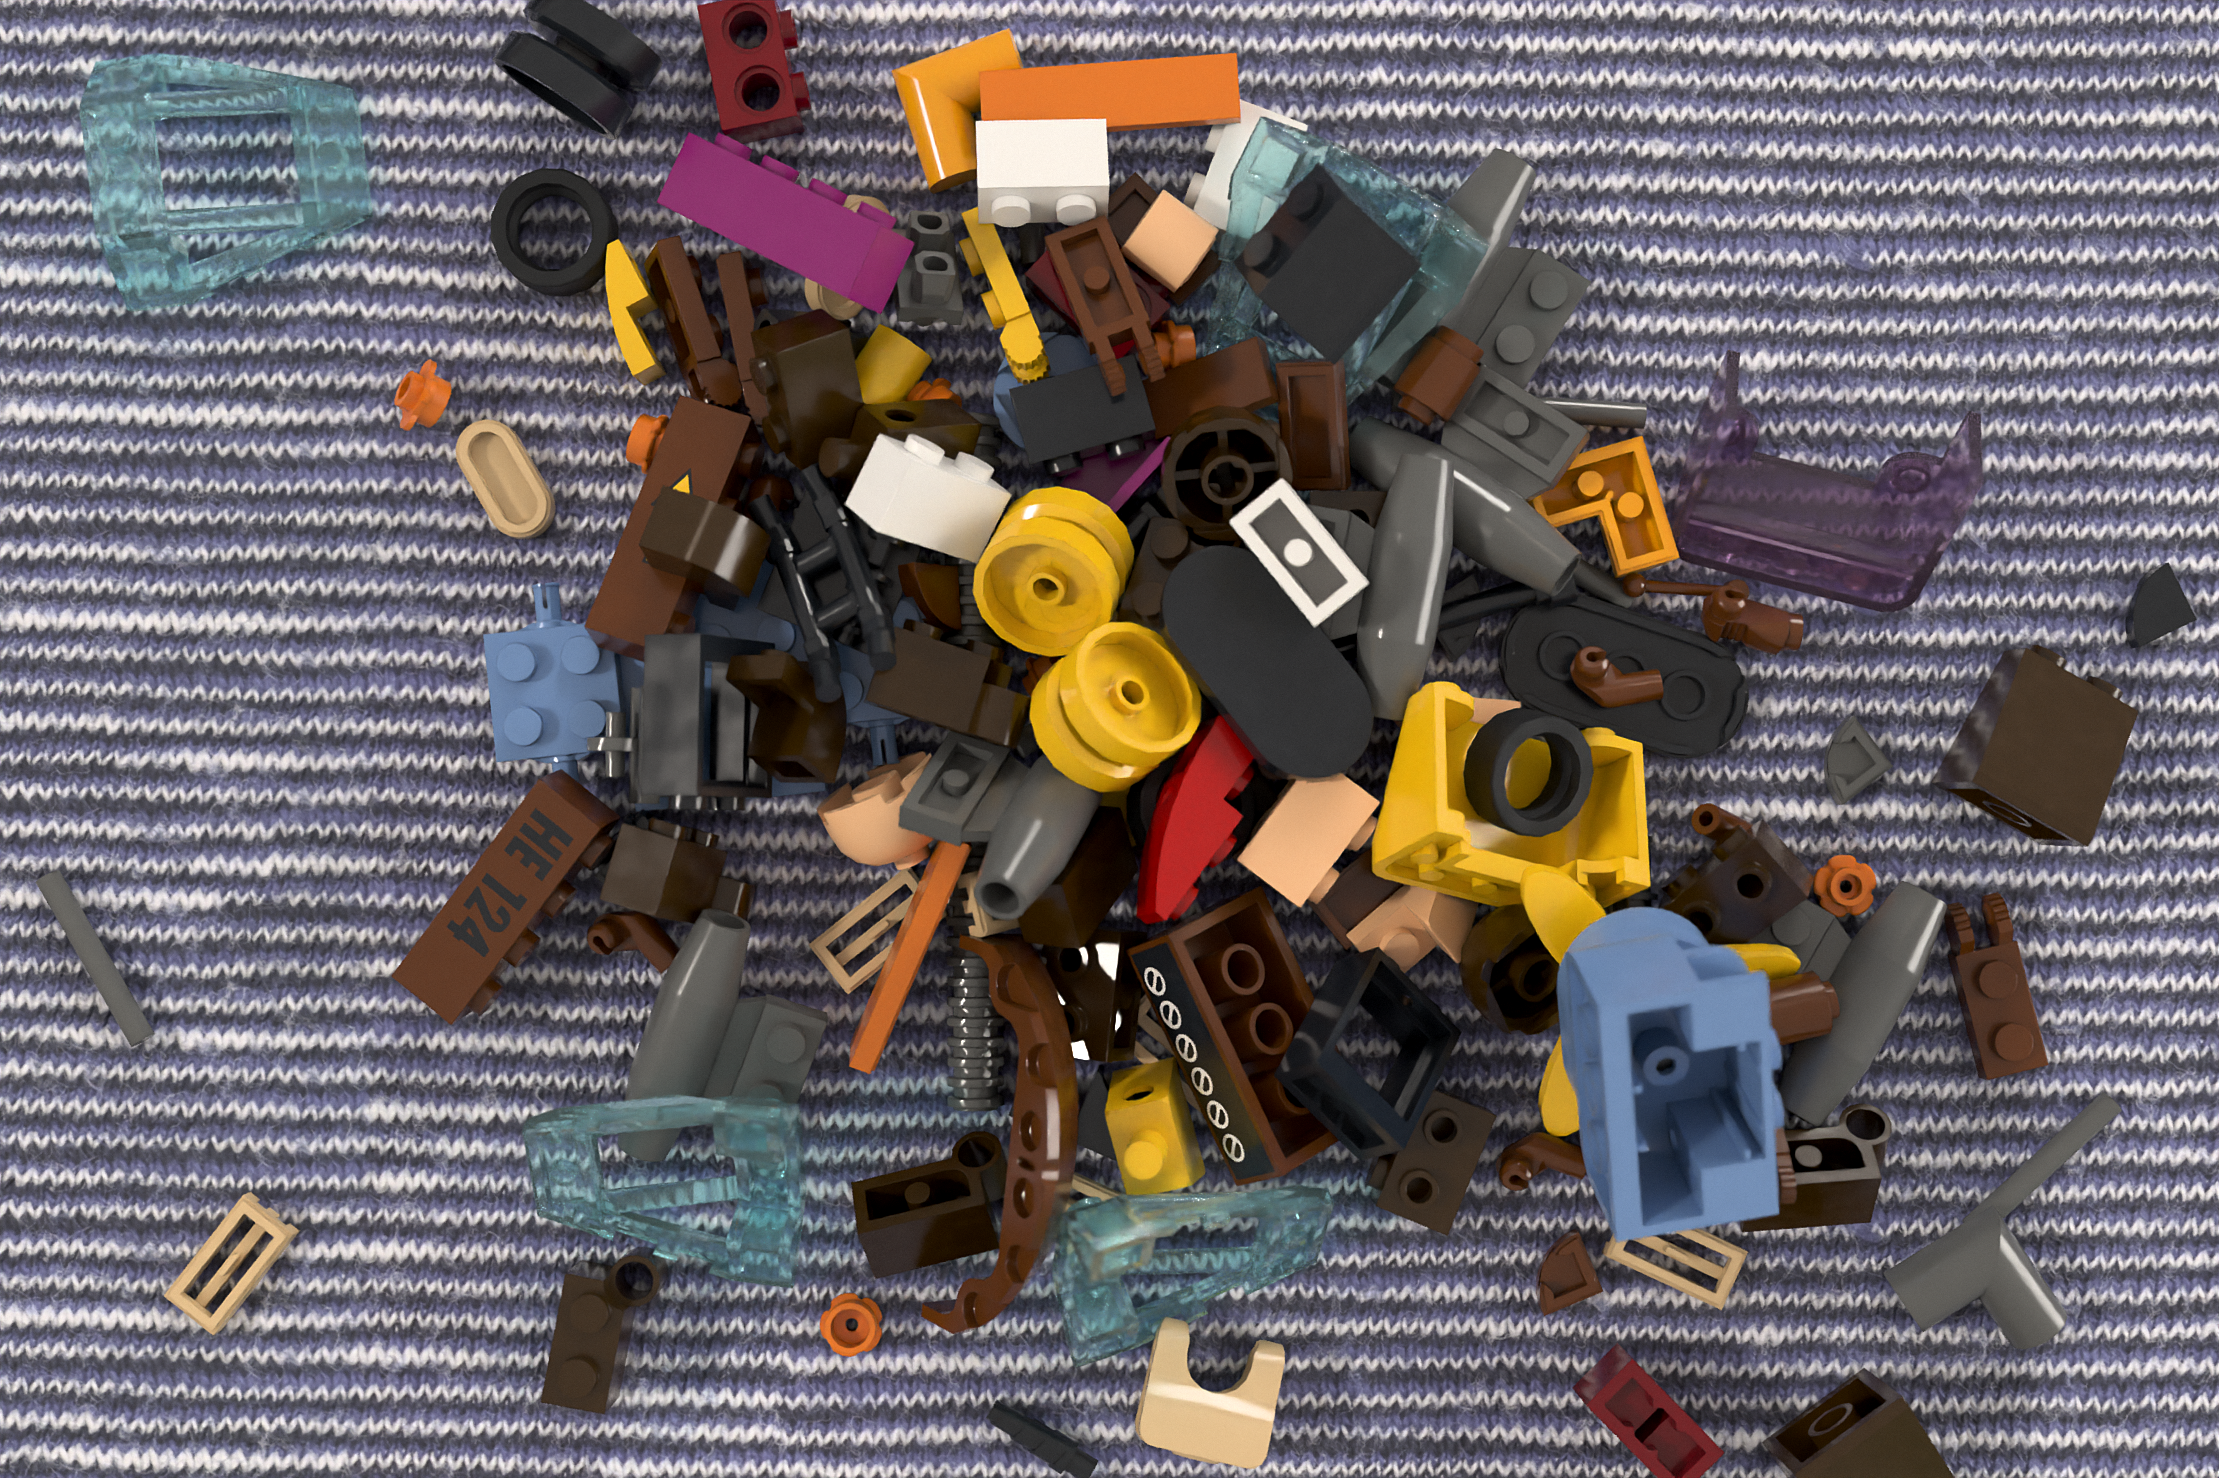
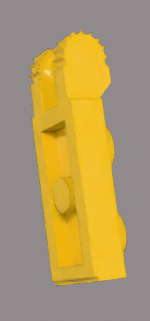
(1005, 300)

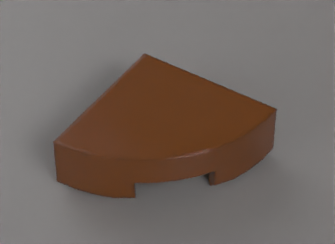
(935, 593)
(1565, 1275)

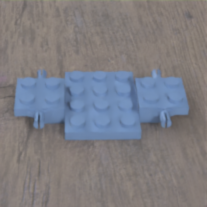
(557, 684)

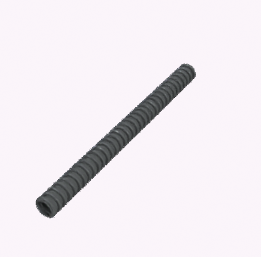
(974, 1015)

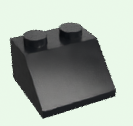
(1327, 262)

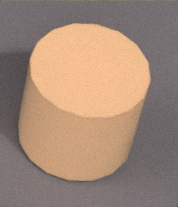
(1169, 241)

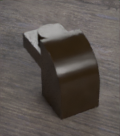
(705, 545)
(794, 731)

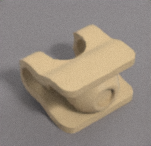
(1204, 1424)

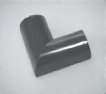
(1984, 1264)

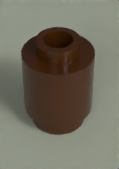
(1438, 376)
(1801, 1007)

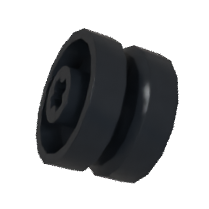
(578, 62)

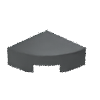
(1852, 761)

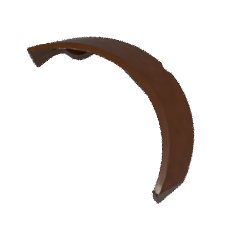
(1041, 1131)

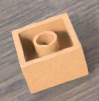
(1306, 834)

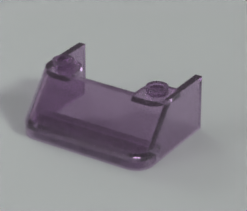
(1814, 525)

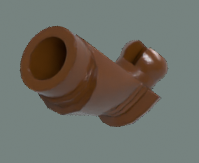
(1753, 623)

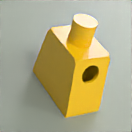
(1155, 1133)

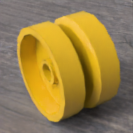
(1053, 570)
(1114, 707)

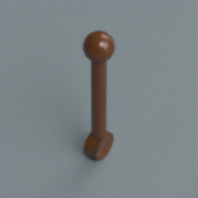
(1635, 585)

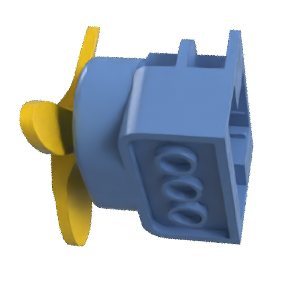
(1660, 1060)

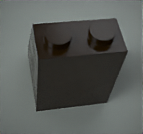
(2040, 748)
(1857, 1433)

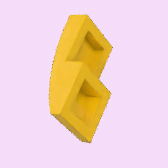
(627, 301)

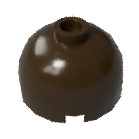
(1219, 467)
(1510, 972)

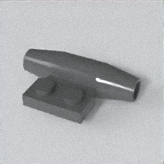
(1516, 294)
(1503, 455)
(1407, 576)
(1025, 814)
(1872, 984)
(713, 1042)

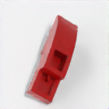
(1192, 820)

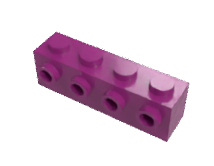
(786, 222)

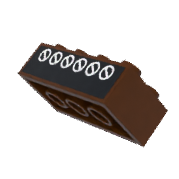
(1230, 1011)

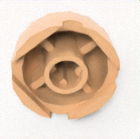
(867, 818)

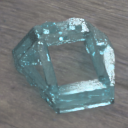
(127, 184)
(1444, 242)
(768, 1180)
(1118, 1236)

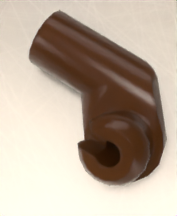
(1609, 685)

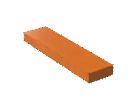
(1123, 92)
(906, 954)

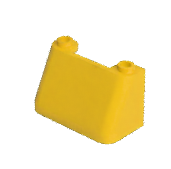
(1440, 843)

